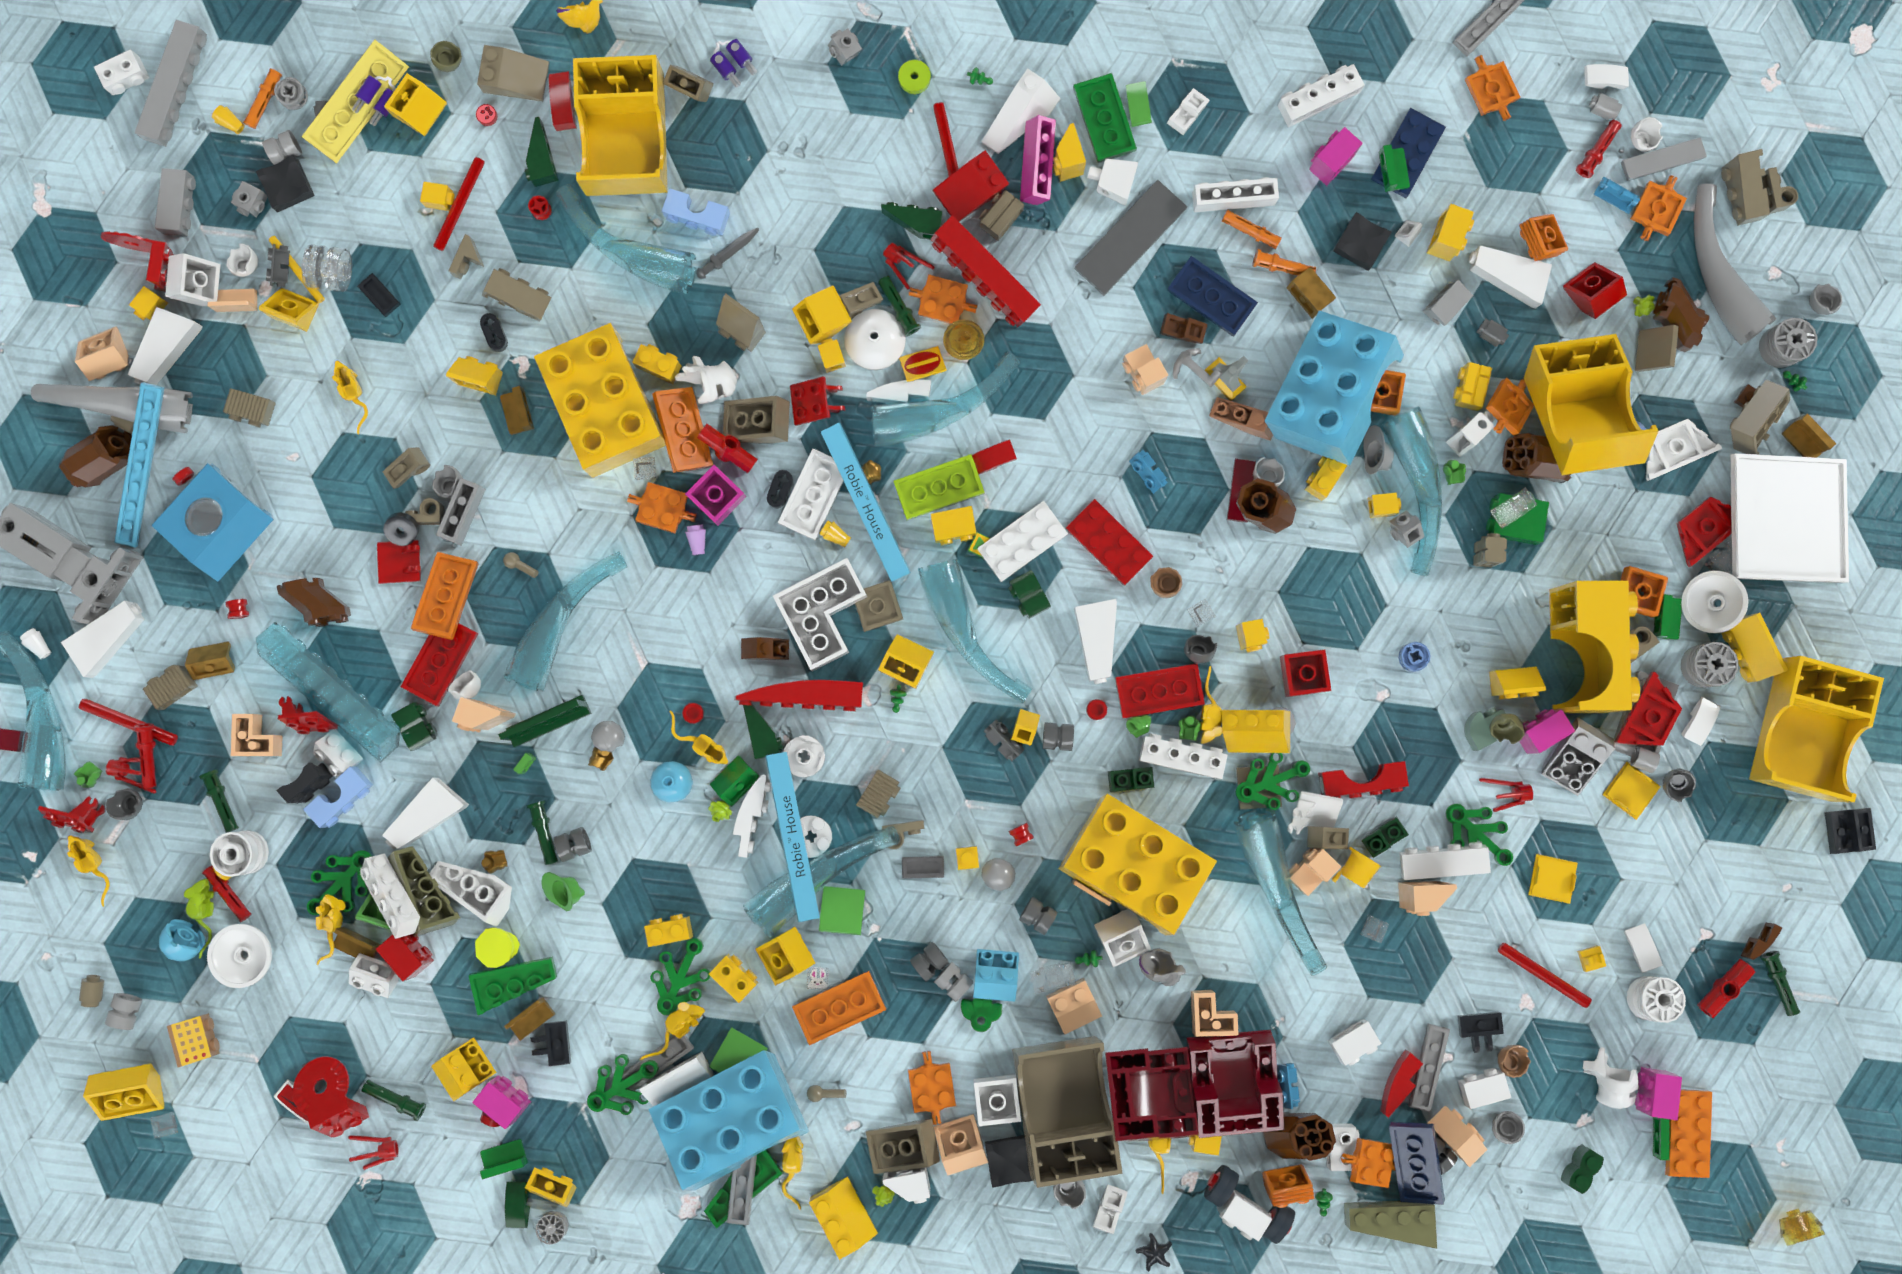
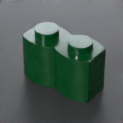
(1030, 595)
(414, 726)
(1581, 1170)

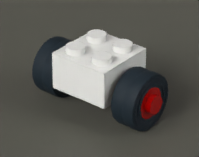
(1244, 1213)

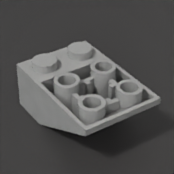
(1579, 757)

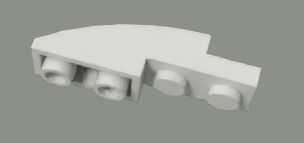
(752, 806)

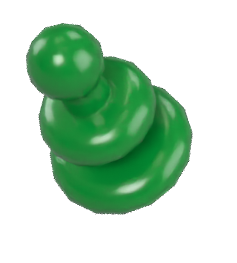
(974, 76)
(1798, 383)
(898, 693)
(1087, 959)
(1323, 1201)

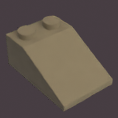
(512, 74)
(739, 324)
(757, 419)
(903, 1146)

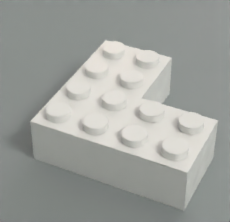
(809, 610)

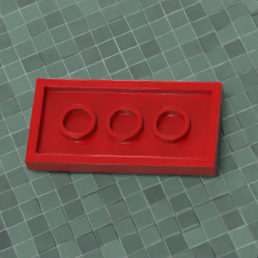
(1109, 542)
(438, 664)
(1159, 690)

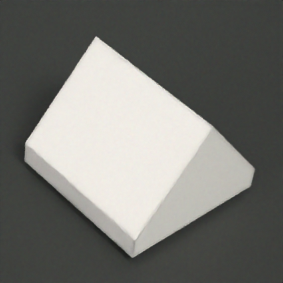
(1408, 232)

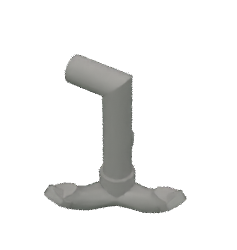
(1186, 359)

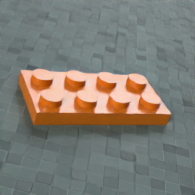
(680, 428)
(444, 595)
(839, 1007)
(1691, 1136)

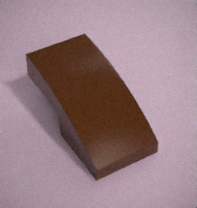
(1183, 329)
(1756, 947)

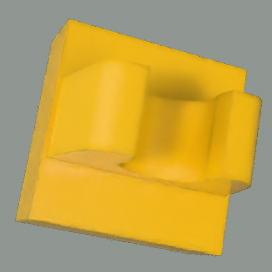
(1592, 958)

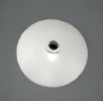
(879, 352)
(1700, 600)
(227, 959)

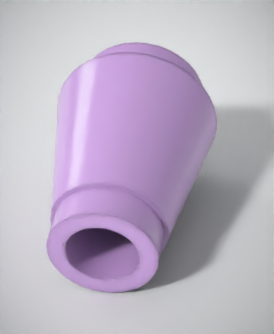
(696, 539)

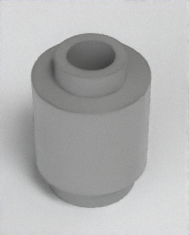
(1605, 106)

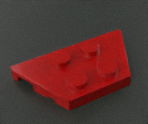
(1704, 529)
(1650, 716)

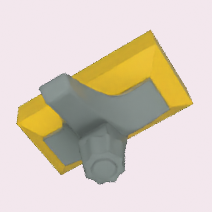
(1228, 382)

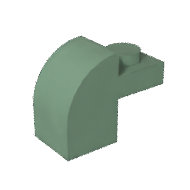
(1477, 728)

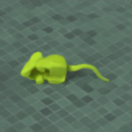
(199, 906)

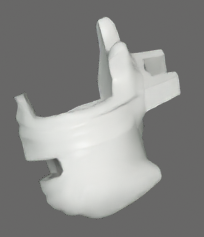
(716, 380)
(1615, 1085)

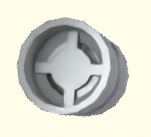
(282, 147)
(959, 986)
(123, 1011)

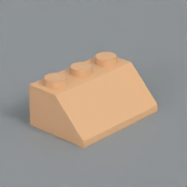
(478, 715)
(1424, 896)

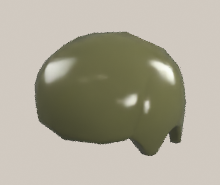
(445, 56)
(1507, 727)

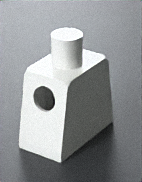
(1114, 179)
(1471, 433)

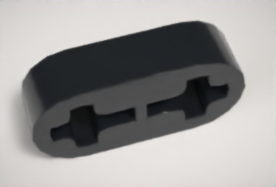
(489, 334)
(784, 491)

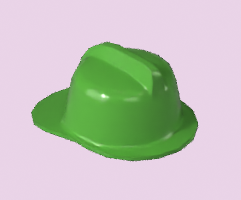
(561, 890)

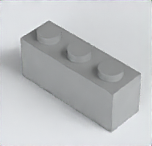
(175, 202)
(460, 511)

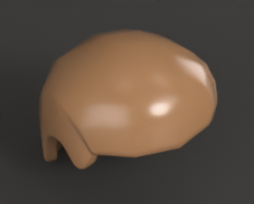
(1166, 582)
(1513, 1060)

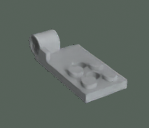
(1642, 756)

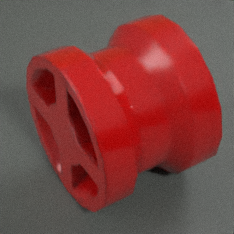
(537, 203)
(237, 609)
(1021, 834)

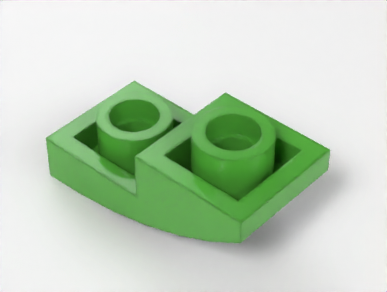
(1138, 103)

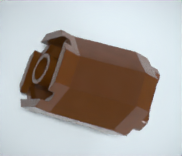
(1679, 309)
(96, 457)
(1531, 457)
(1266, 506)
(314, 601)
(1303, 1137)

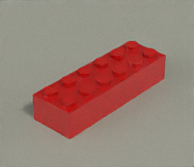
(984, 271)

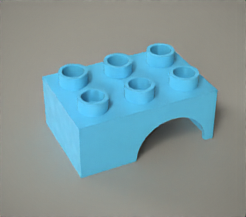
(1332, 387)
(727, 1120)

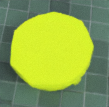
(496, 947)

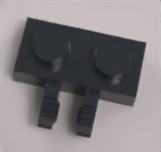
(1480, 1025)
(557, 1043)

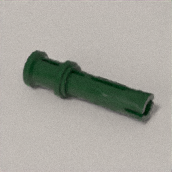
(903, 313)
(216, 792)
(540, 822)
(1777, 971)
(402, 1103)

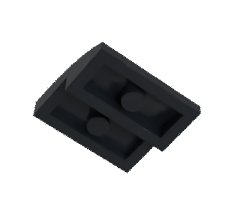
(1850, 830)

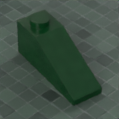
(539, 157)
(762, 736)

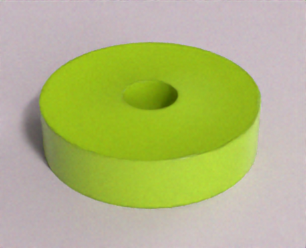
(918, 68)

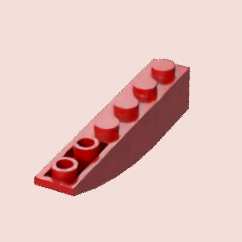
(808, 694)

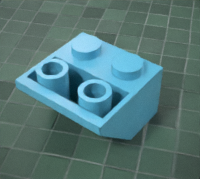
(996, 975)

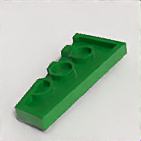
(505, 983)
(765, 1173)

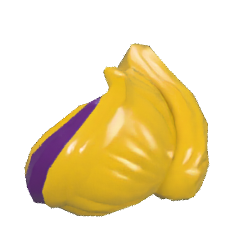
(581, 16)

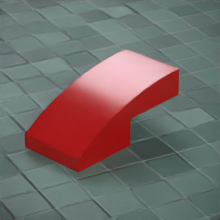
(994, 456)

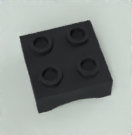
(285, 183)
(1362, 241)
(310, 780)
(1007, 1161)

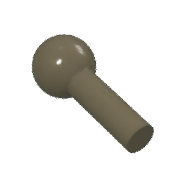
(512, 560)
(816, 1093)

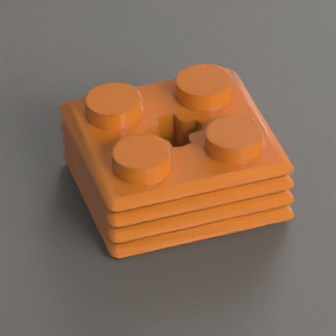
(1543, 237)
(1393, 386)
(1651, 584)
(1288, 1186)

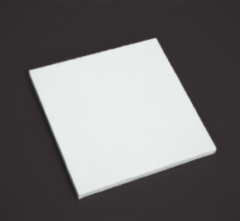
(1789, 518)

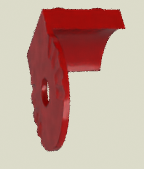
(158, 258)
(330, 1110)

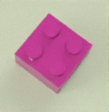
(1335, 155)
(715, 495)
(1545, 731)
(1658, 1093)
(502, 1101)

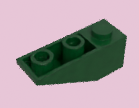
(916, 220)

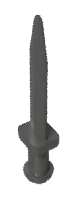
(716, 261)

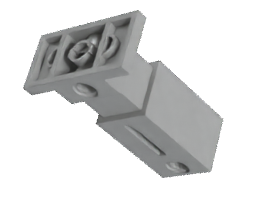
(67, 559)

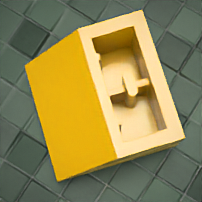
(415, 104)
(822, 315)
(906, 661)
(1511, 682)
(463, 1069)

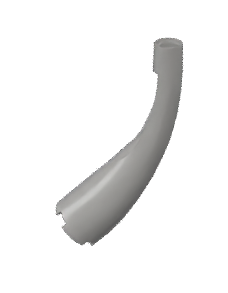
(1732, 298)
(118, 402)

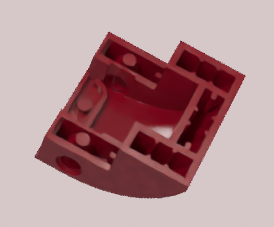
(1235, 1083)
(1151, 1094)

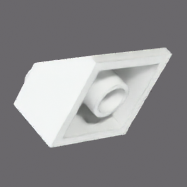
(1122, 937)
(909, 1184)

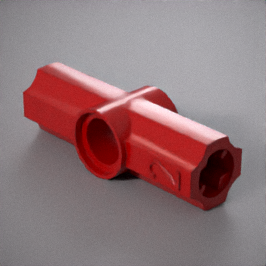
(727, 448)
(1735, 978)

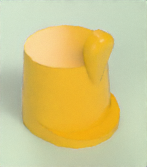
(1358, 869)

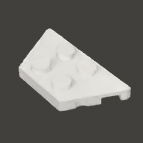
(1677, 447)

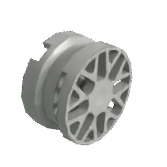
(290, 93)
(552, 1227)

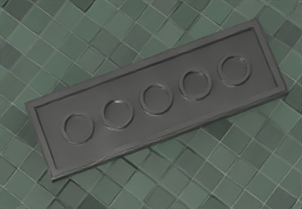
(1130, 237)

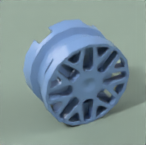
(1414, 656)

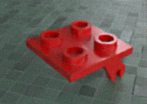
(810, 400)
(398, 562)
(303, 721)
(79, 819)

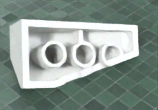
(1027, 100)
(477, 891)

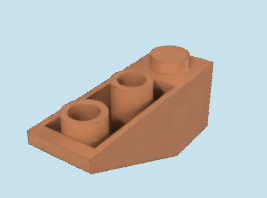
(1241, 417)

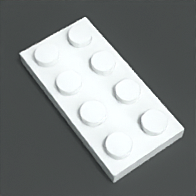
(812, 495)
(1022, 541)

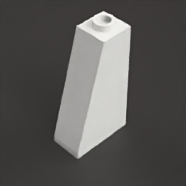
(1512, 273)
(162, 346)
(1096, 634)
(102, 638)
(426, 811)

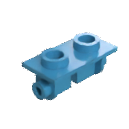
(1616, 195)
(1142, 465)
(1286, 1076)

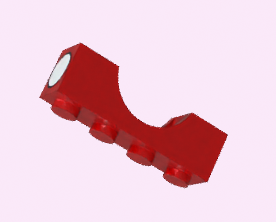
(1389, 776)

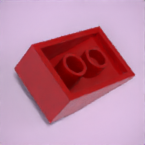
(971, 186)

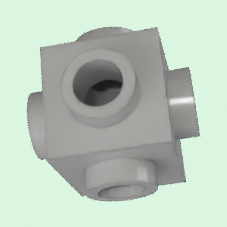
(844, 46)
(249, 200)
(1406, 529)

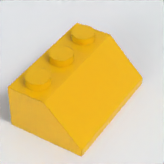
(1755, 649)
(1256, 731)
(124, 1092)
(843, 1217)

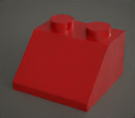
(1596, 289)

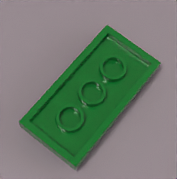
(1104, 117)

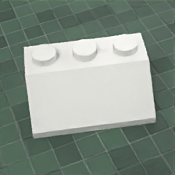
(677, 1079)

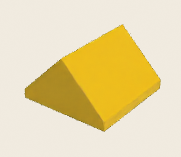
(290, 308)

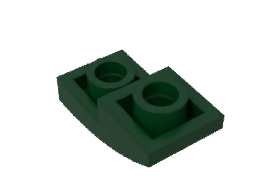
(1131, 779)
(1384, 837)
(516, 1205)

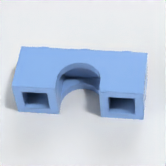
(711, 220)
(352, 785)

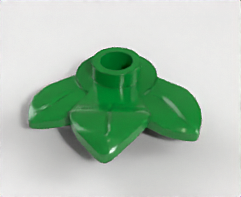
(981, 1009)

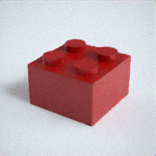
(1305, 673)
(405, 956)

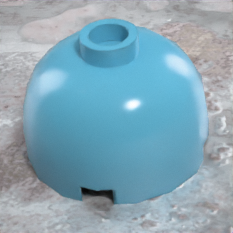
(671, 781)
(180, 941)

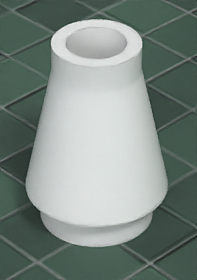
(35, 643)

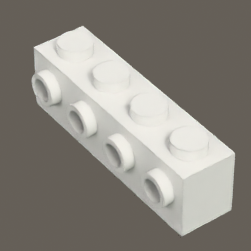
(1320, 95)
(1235, 194)
(1183, 757)
(1445, 861)
(390, 895)

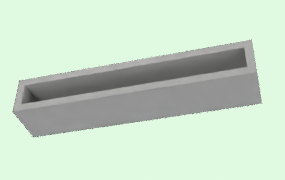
(171, 83)

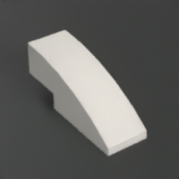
(901, 391)

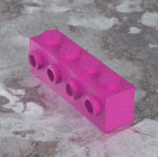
(1037, 160)

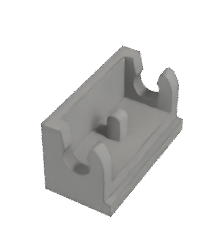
(1448, 303)

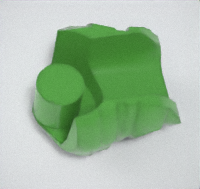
(1454, 472)
(1138, 725)
(1189, 728)
(88, 775)

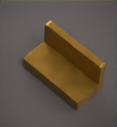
(1311, 292)
(516, 411)
(1808, 437)
(209, 661)
(354, 943)
(530, 1019)

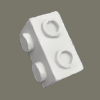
(336, 753)

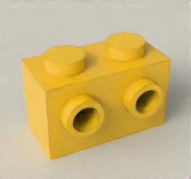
(656, 363)
(1324, 478)
(1252, 635)
(668, 931)
(734, 977)
(550, 1187)

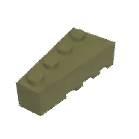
(423, 891)
(1394, 1220)

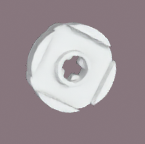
(815, 751)
(824, 835)

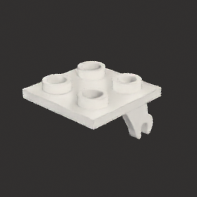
(1315, 811)

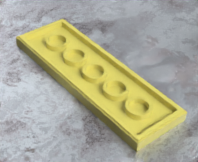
(336, 123)

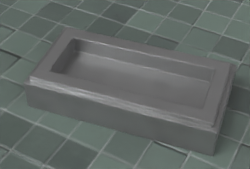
(923, 867)

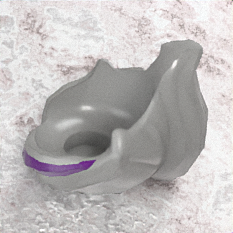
(1161, 967)

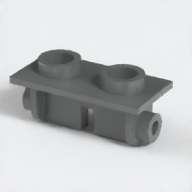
(278, 257)
(997, 733)

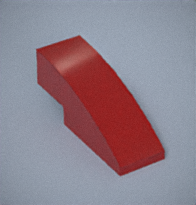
(561, 101)
(1398, 1083)

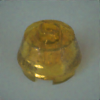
(963, 339)
(1800, 1227)

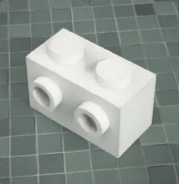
(121, 72)
(372, 976)
(1355, 1042)
(1484, 1088)
(1346, 1140)

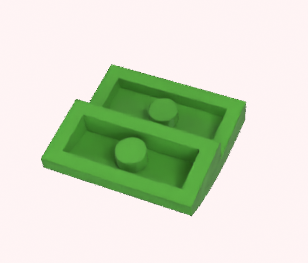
(842, 910)
(734, 1050)

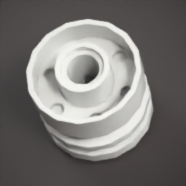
(239, 853)
(1656, 999)

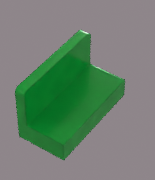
(1393, 168)
(1669, 619)
(734, 781)
(1661, 1138)
(503, 1158)

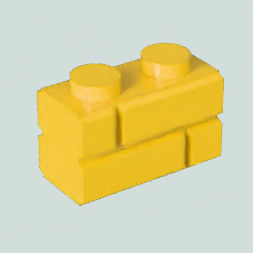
(1472, 386)

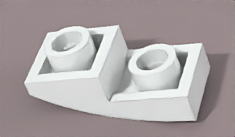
(1606, 75)
(1702, 721)
(1643, 948)

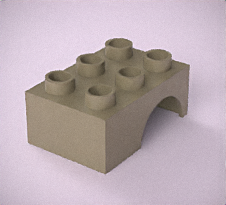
(1066, 1112)

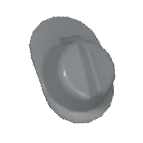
(1376, 451)

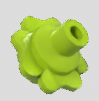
(1644, 306)
(719, 810)
(883, 1195)

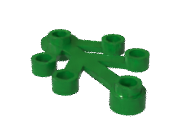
(1269, 782)
(1475, 831)
(343, 880)
(678, 979)
(619, 1087)

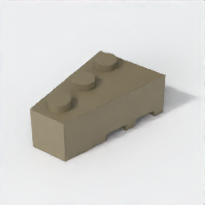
(1745, 187)
(517, 294)
(1757, 417)

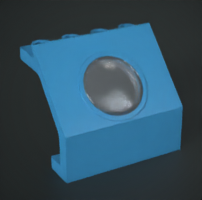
(212, 522)

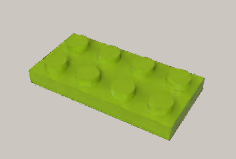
(939, 487)

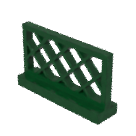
(546, 721)

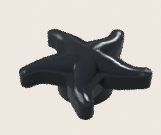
(1154, 1252)

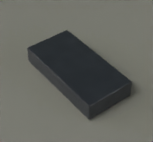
(379, 295)

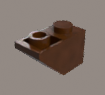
(764, 648)

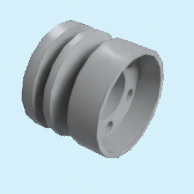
(1788, 343)
(1700, 672)

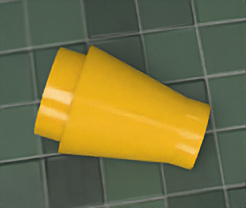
(224, 117)
(834, 533)

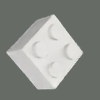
(192, 279)
(997, 1100)

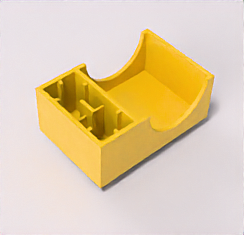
(621, 125)
(600, 400)
(1586, 404)
(1597, 625)
(1812, 726)
(1137, 864)

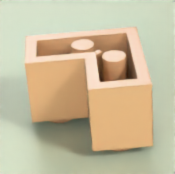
(1144, 369)
(248, 737)
(1312, 870)
(1207, 1020)
(1461, 1138)

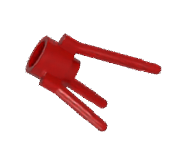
(896, 254)
(120, 768)
(1520, 793)
(386, 1151)

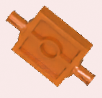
(1492, 88)
(1658, 208)
(942, 299)
(1510, 406)
(661, 507)
(931, 1087)
(1371, 1162)

